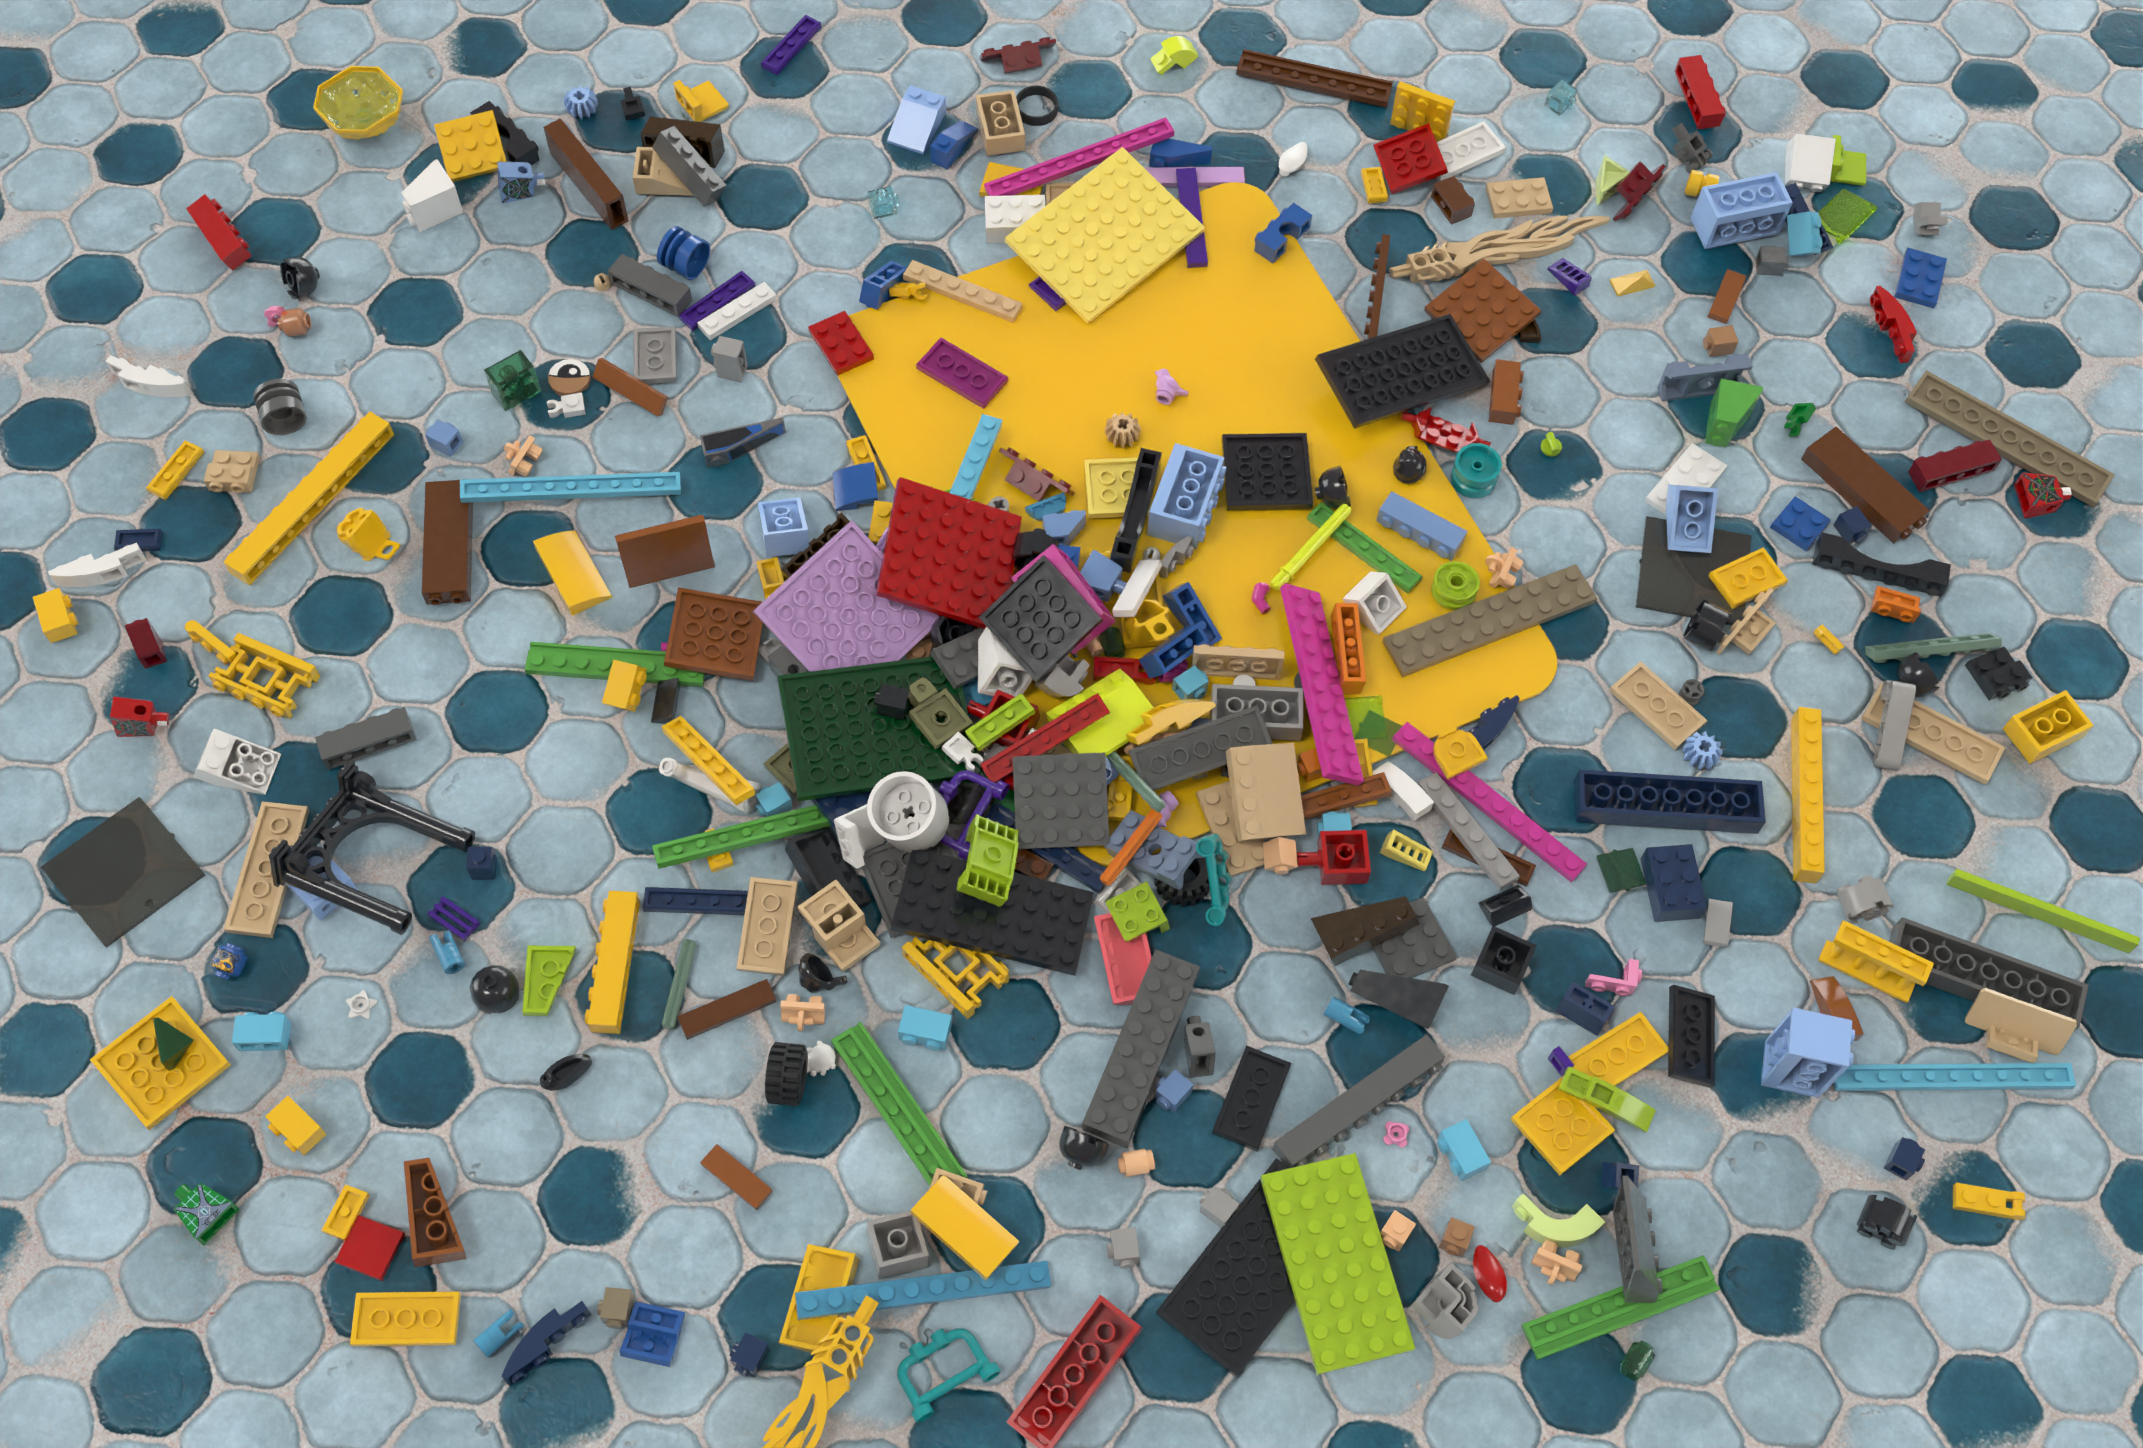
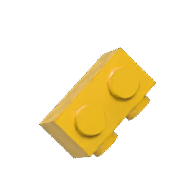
(55, 615)
(624, 685)
(295, 1125)

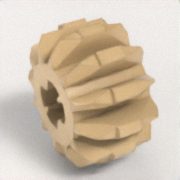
(1122, 430)

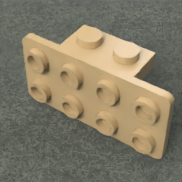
(2019, 1026)

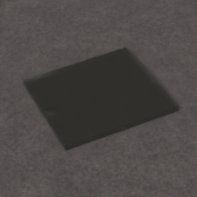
(1679, 579)
(122, 871)

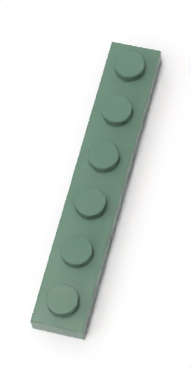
(1937, 646)

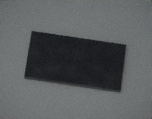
(1691, 1036)
(1251, 1098)

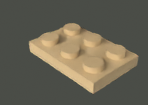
(1519, 198)

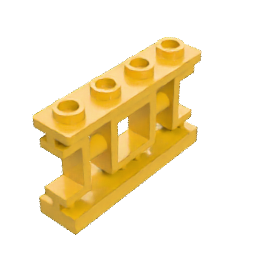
(271, 660)
(946, 981)

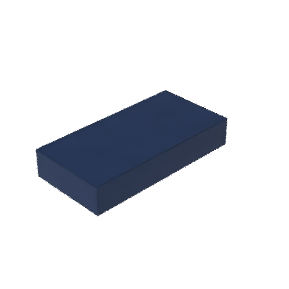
(145, 538)

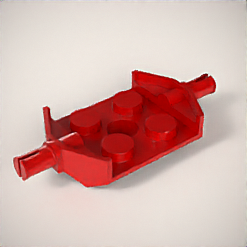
(1434, 428)

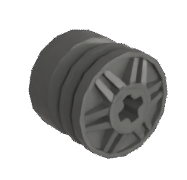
(279, 407)

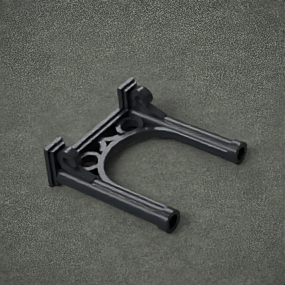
(358, 793)

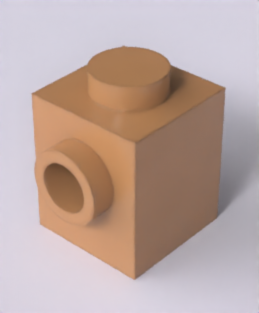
(1720, 341)
(1456, 1237)

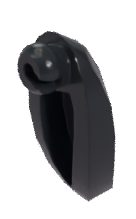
(565, 1072)

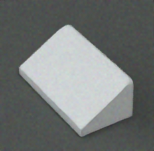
(1122, 883)

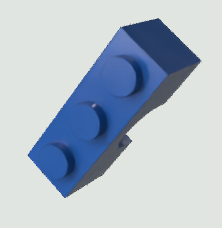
(1292, 221)

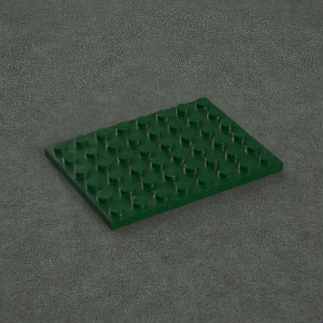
(842, 742)

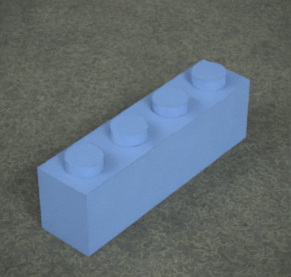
(1421, 526)

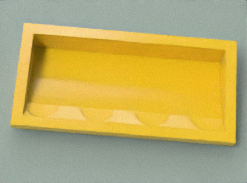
(572, 571)
(964, 1227)
(820, 1270)

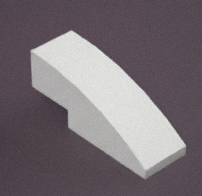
(1405, 791)

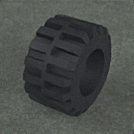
(1191, 890)
(786, 1074)

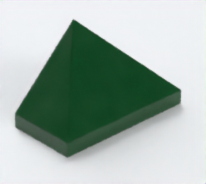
(171, 1043)

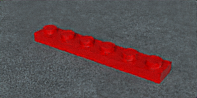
(1047, 736)

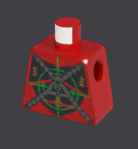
(2040, 494)
(136, 717)

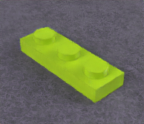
(1000, 721)

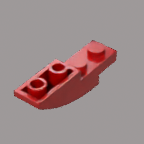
(1893, 317)

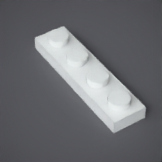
(737, 311)

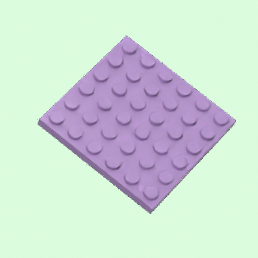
(832, 612)

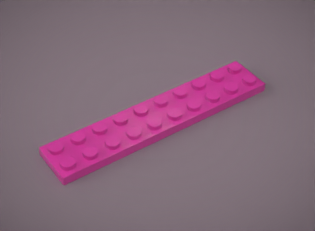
(1321, 685)

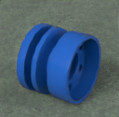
(683, 253)

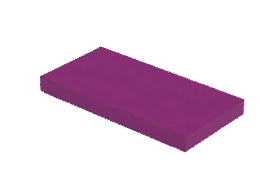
(962, 372)

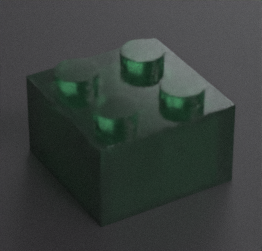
(512, 380)

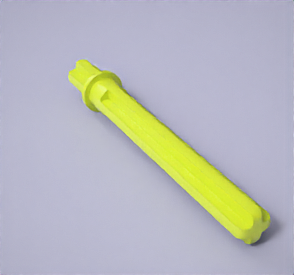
(1288, 571)

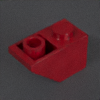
(146, 643)

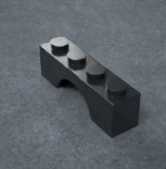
(519, 146)

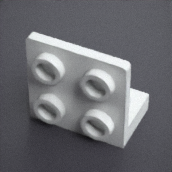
(856, 836)

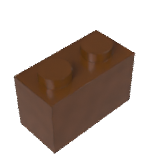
(1452, 199)

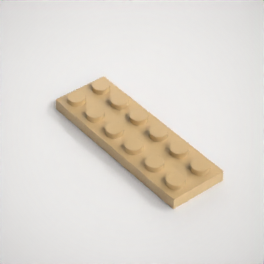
(1944, 739)
(256, 899)

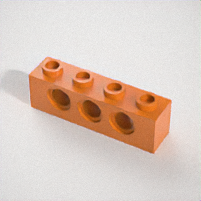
(1348, 647)

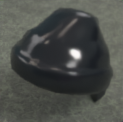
(1410, 465)
(816, 976)

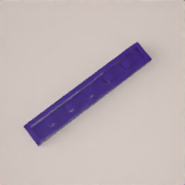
(1189, 197)

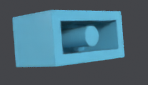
(1804, 233)
(925, 1028)
(261, 1032)
(1463, 1150)

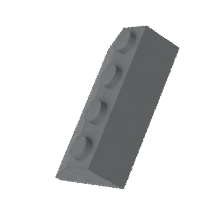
(1635, 1245)

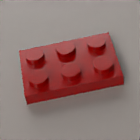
(841, 343)

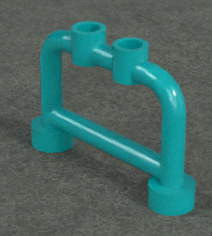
(1209, 848)
(919, 1353)

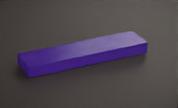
(791, 45)
(717, 299)

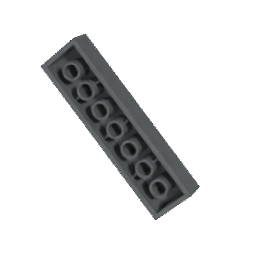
(1969, 967)
(1140, 1049)

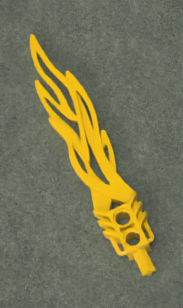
(814, 1380)

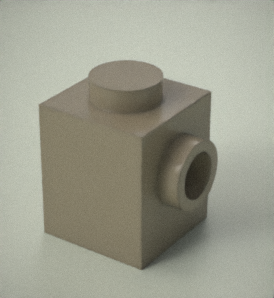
(616, 1307)

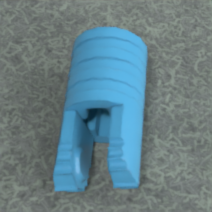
(448, 953)
(1346, 1015)
(493, 1337)

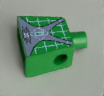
(203, 1211)

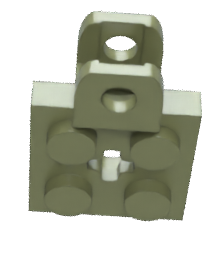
(928, 704)
(781, 768)

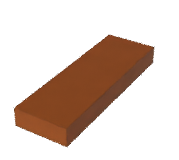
(1726, 296)
(736, 1177)

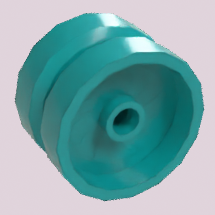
(1476, 470)

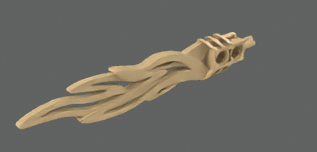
(1504, 246)

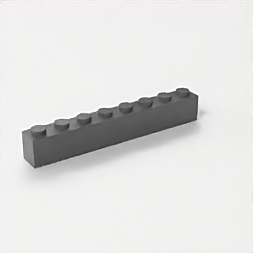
(1359, 1102)

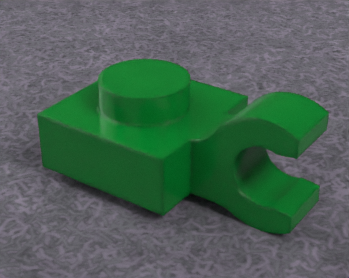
(1798, 415)

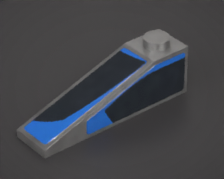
(733, 443)

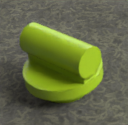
(1550, 445)

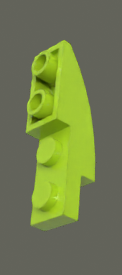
(1607, 1098)

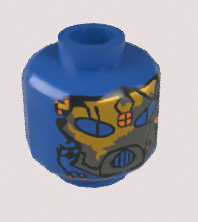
(229, 961)

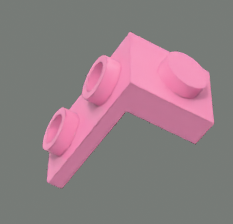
(1621, 987)

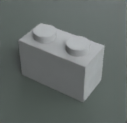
(729, 358)

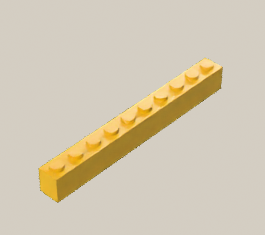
(308, 498)

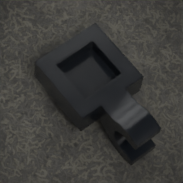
(632, 105)

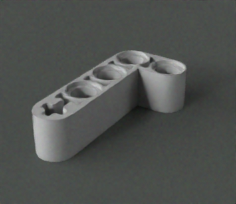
(1894, 723)

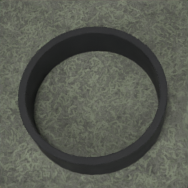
(1043, 91)

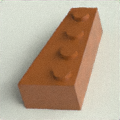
(430, 1222)

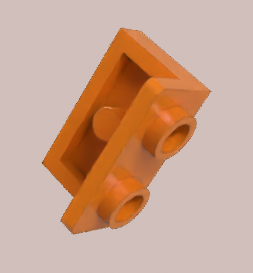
(1895, 604)

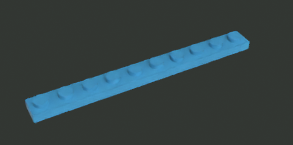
(922, 1290)

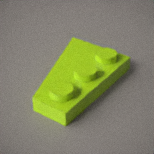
(543, 977)

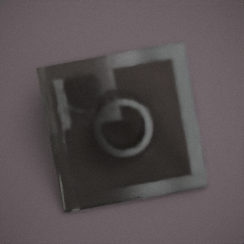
(965, 802)

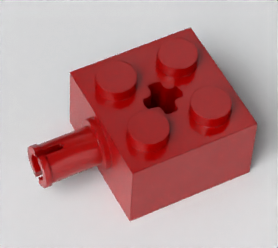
(1015, 734)
(1329, 857)

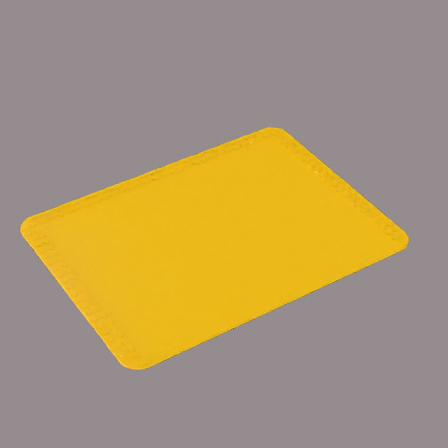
(1246, 353)

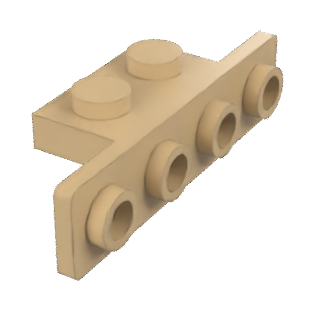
(1752, 629)

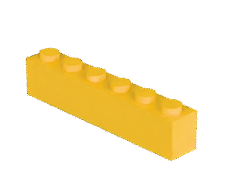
(613, 962)

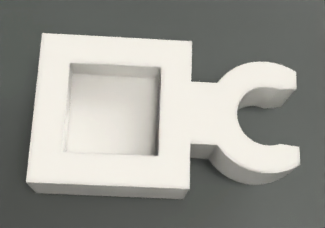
(570, 405)
(960, 750)

